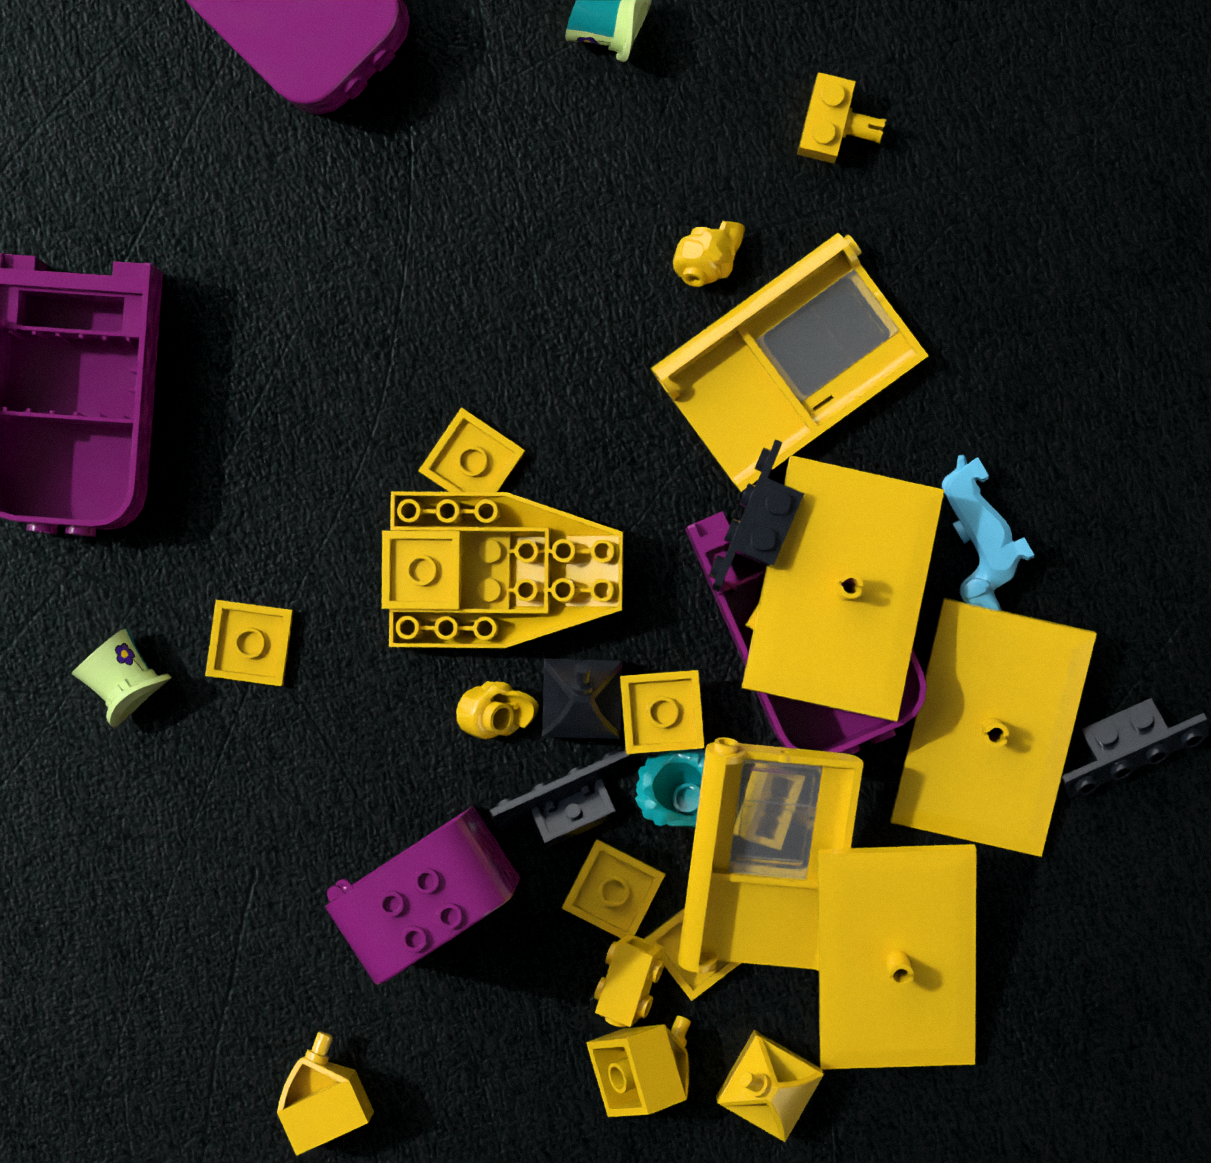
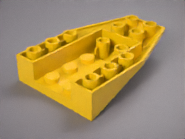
(521, 570)

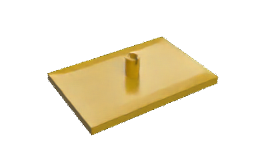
(810, 633)
(982, 676)
(897, 956)

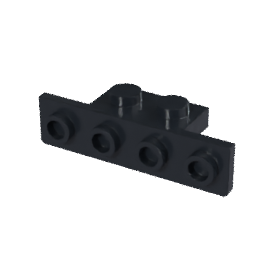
(764, 521)
(1130, 742)
(569, 803)

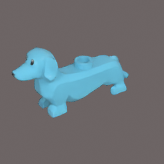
(986, 530)

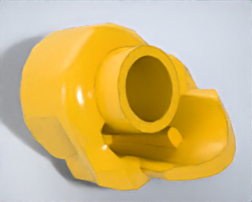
(708, 253)
(495, 710)

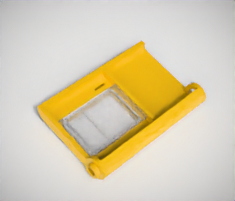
(783, 353)
(757, 852)

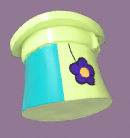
(607, 23)
(119, 676)

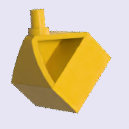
(642, 1068)
(769, 1085)
(321, 1099)

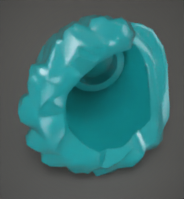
(671, 787)

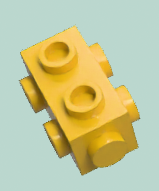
(626, 988)

